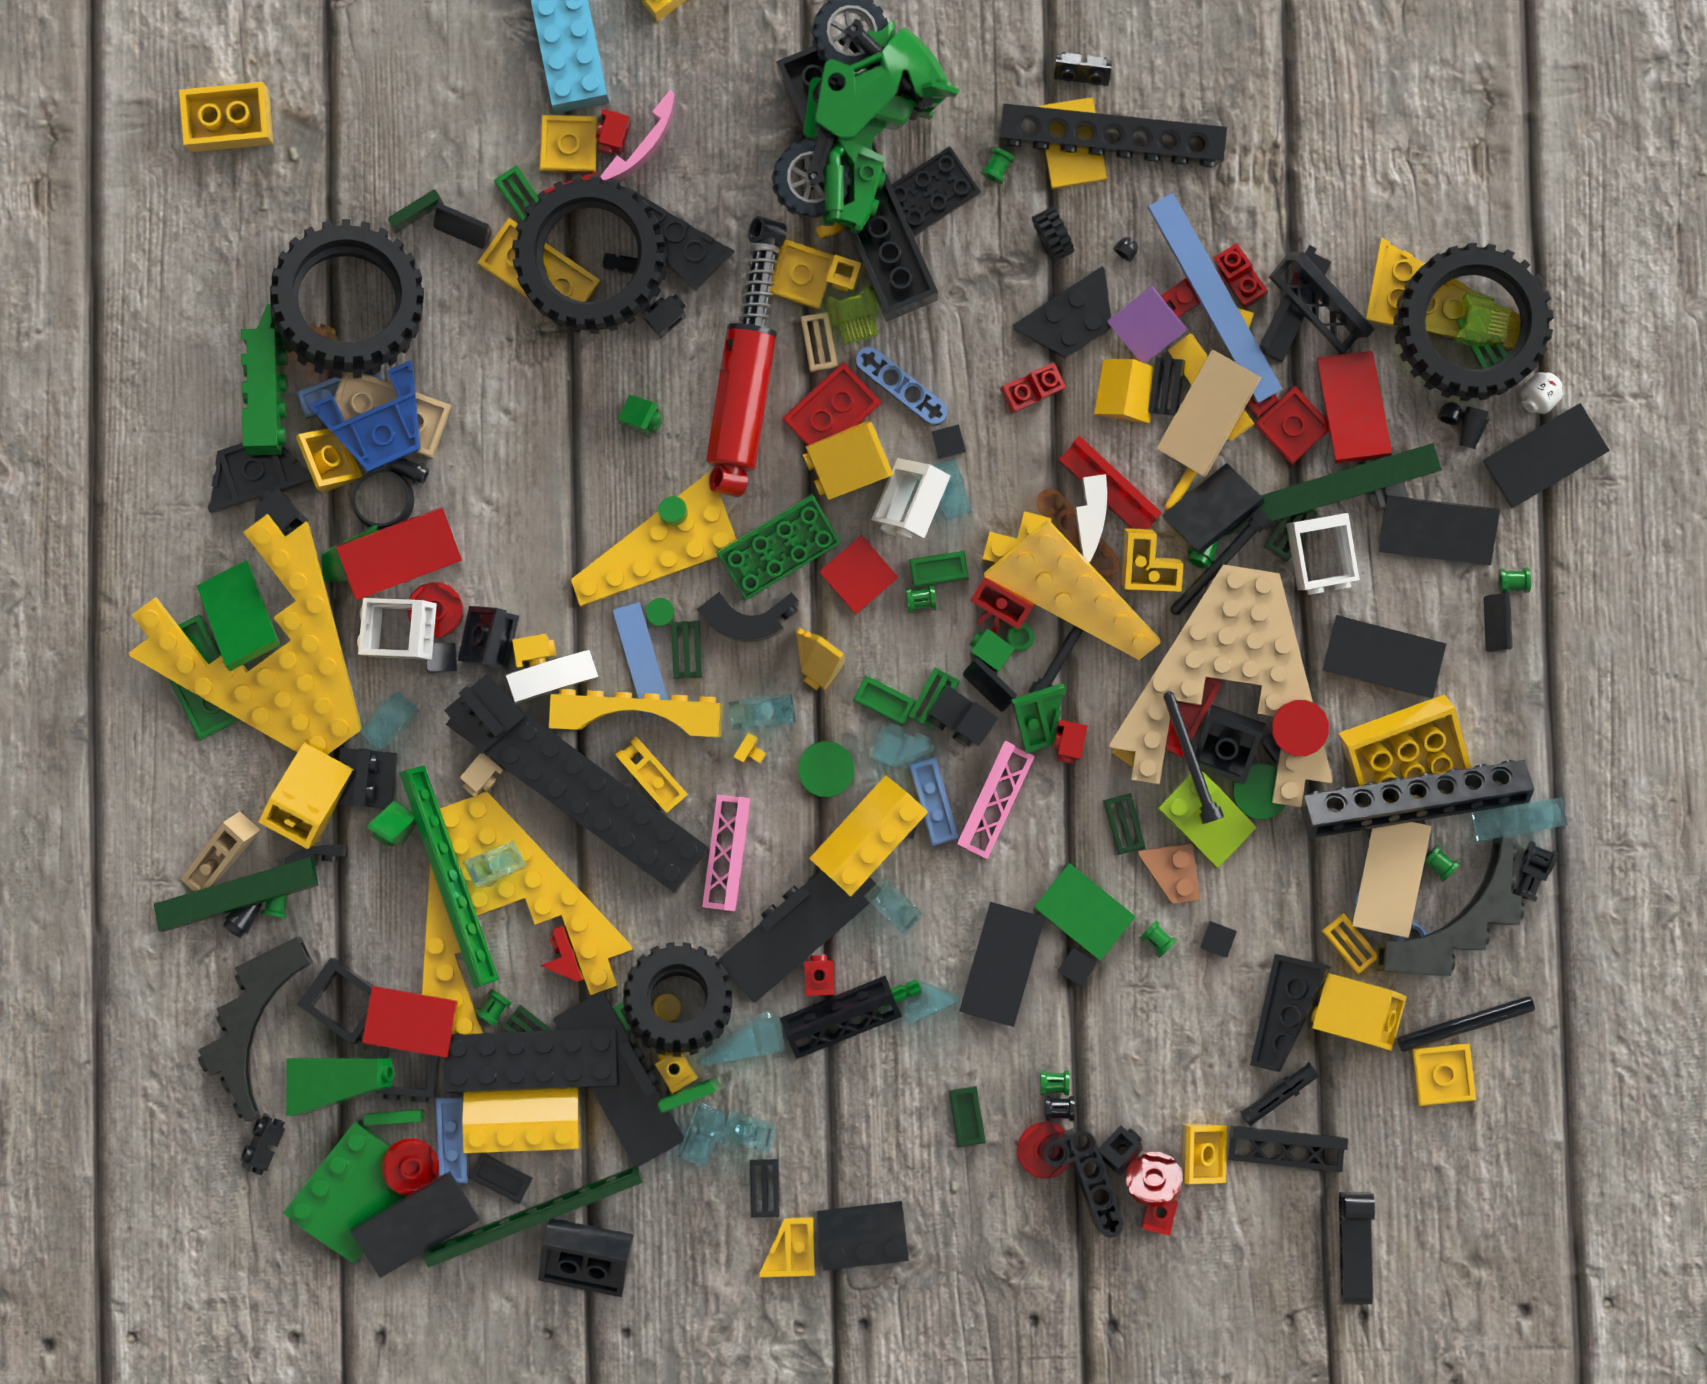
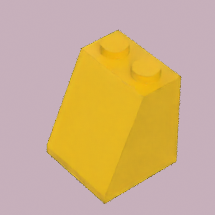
(847, 460)
(1359, 1011)

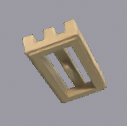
(823, 365)

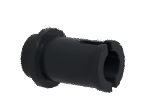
(411, 470)

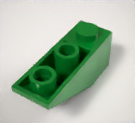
(393, 825)

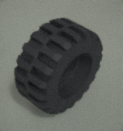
(671, 962)

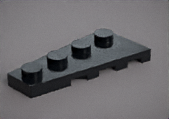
(690, 252)

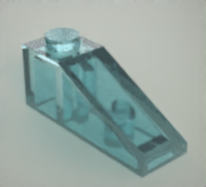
(1519, 819)
(754, 1039)

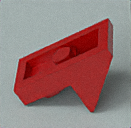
(568, 963)

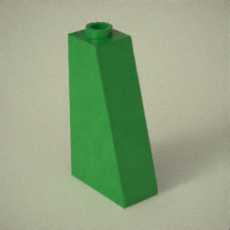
(325, 1082)

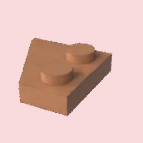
(1173, 871)

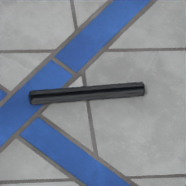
(1466, 1023)

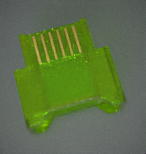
(854, 316)
(1483, 321)

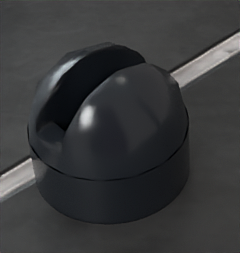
(1125, 249)
(1450, 413)

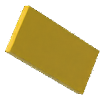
(562, 272)

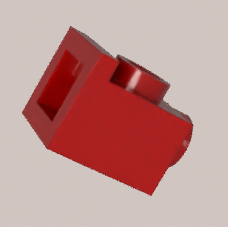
(613, 132)
(1070, 741)
(822, 987)
(1160, 1225)

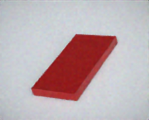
(1353, 407)
(398, 553)

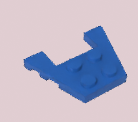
(383, 432)

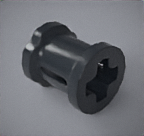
(1067, 1113)

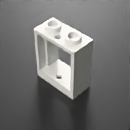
(898, 492)
(1346, 548)
(421, 628)

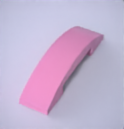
(663, 114)

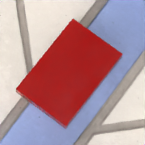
(832, 406)
(410, 1021)

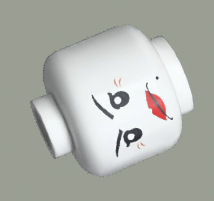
(1541, 393)

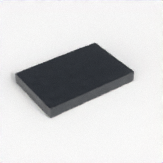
(1213, 508)

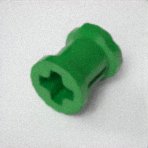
(997, 165)
(1514, 580)
(913, 604)
(1440, 863)
(276, 907)
(1158, 939)
(493, 1007)
(1054, 1082)

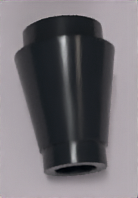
(1472, 426)
(241, 920)

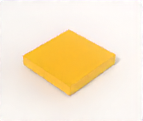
(568, 144)
(801, 274)
(1443, 1074)

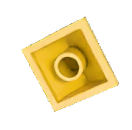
(1124, 390)
(328, 460)
(1204, 1153)

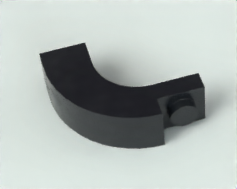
(745, 627)

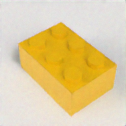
(226, 117)

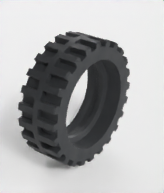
(583, 195)
(346, 242)
(1511, 276)

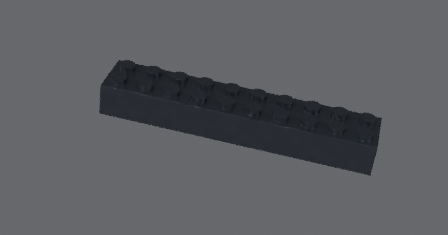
(886, 241)
(597, 801)

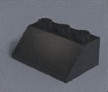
(862, 1235)
(585, 1257)

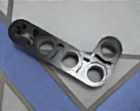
(1089, 1183)
(1355, 1244)

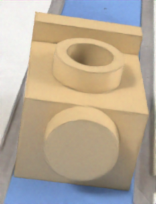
(481, 775)

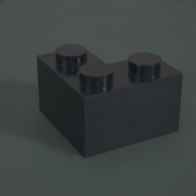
(963, 717)

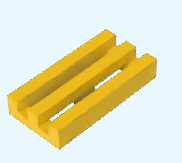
(1335, 925)

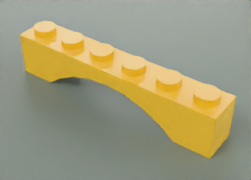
(577, 712)

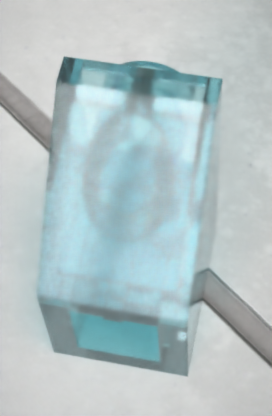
(761, 712)
(899, 749)

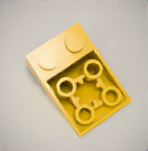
(306, 796)

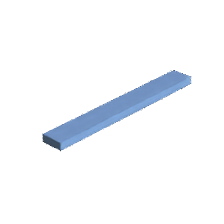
(1213, 293)

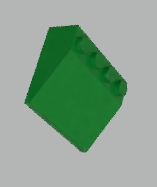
(345, 1191)

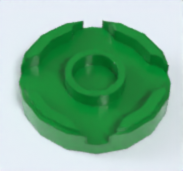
(826, 769)
(1256, 794)

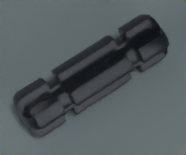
(622, 263)

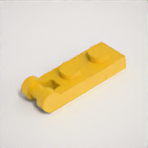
(652, 775)

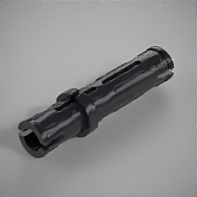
(1279, 1094)

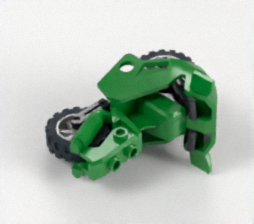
(846, 114)

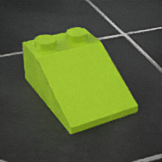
(1215, 839)

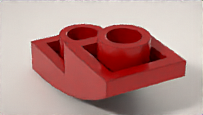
(1240, 276)
(1032, 388)

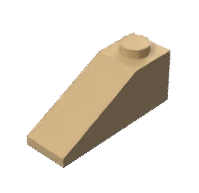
(221, 852)

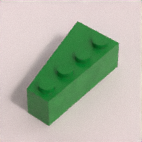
(263, 392)

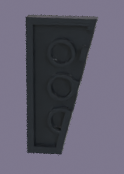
(1287, 1003)

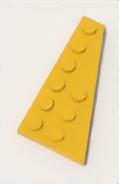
(1390, 276)
(659, 549)
(1060, 580)

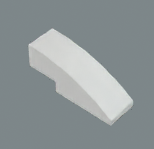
(1091, 516)
(551, 676)

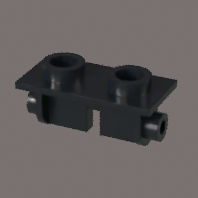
(1094, 71)
(264, 1133)

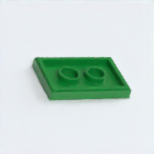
(1084, 911)

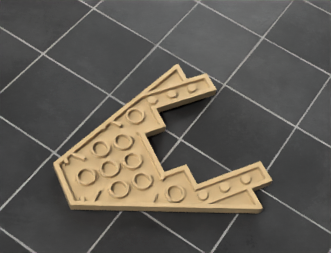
(1238, 636)

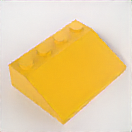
(1406, 744)
(521, 1120)

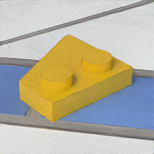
(792, 1250)

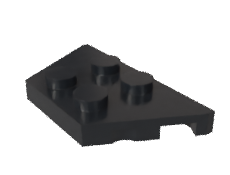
(1071, 317)
(247, 477)

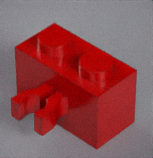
(1001, 603)

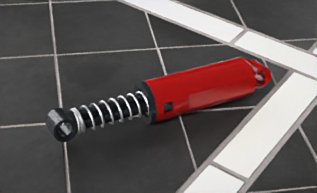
(745, 369)

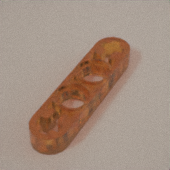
(1072, 535)

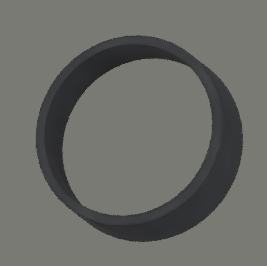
(408, 508)

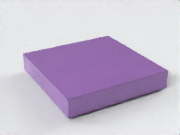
(1147, 325)

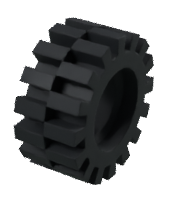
(1053, 234)

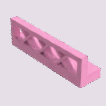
(986, 794)
(737, 853)

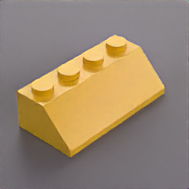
(868, 835)

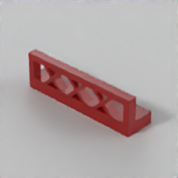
(1122, 496)

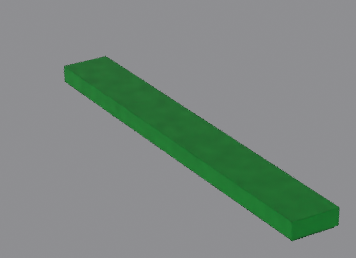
(449, 876)

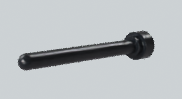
(1257, 522)
(1058, 661)
(1209, 809)

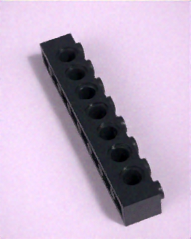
(1211, 136)
(1321, 822)

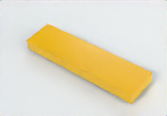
(1195, 357)

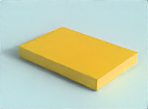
(1077, 168)

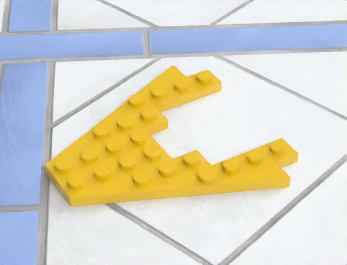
(297, 690)
(478, 827)

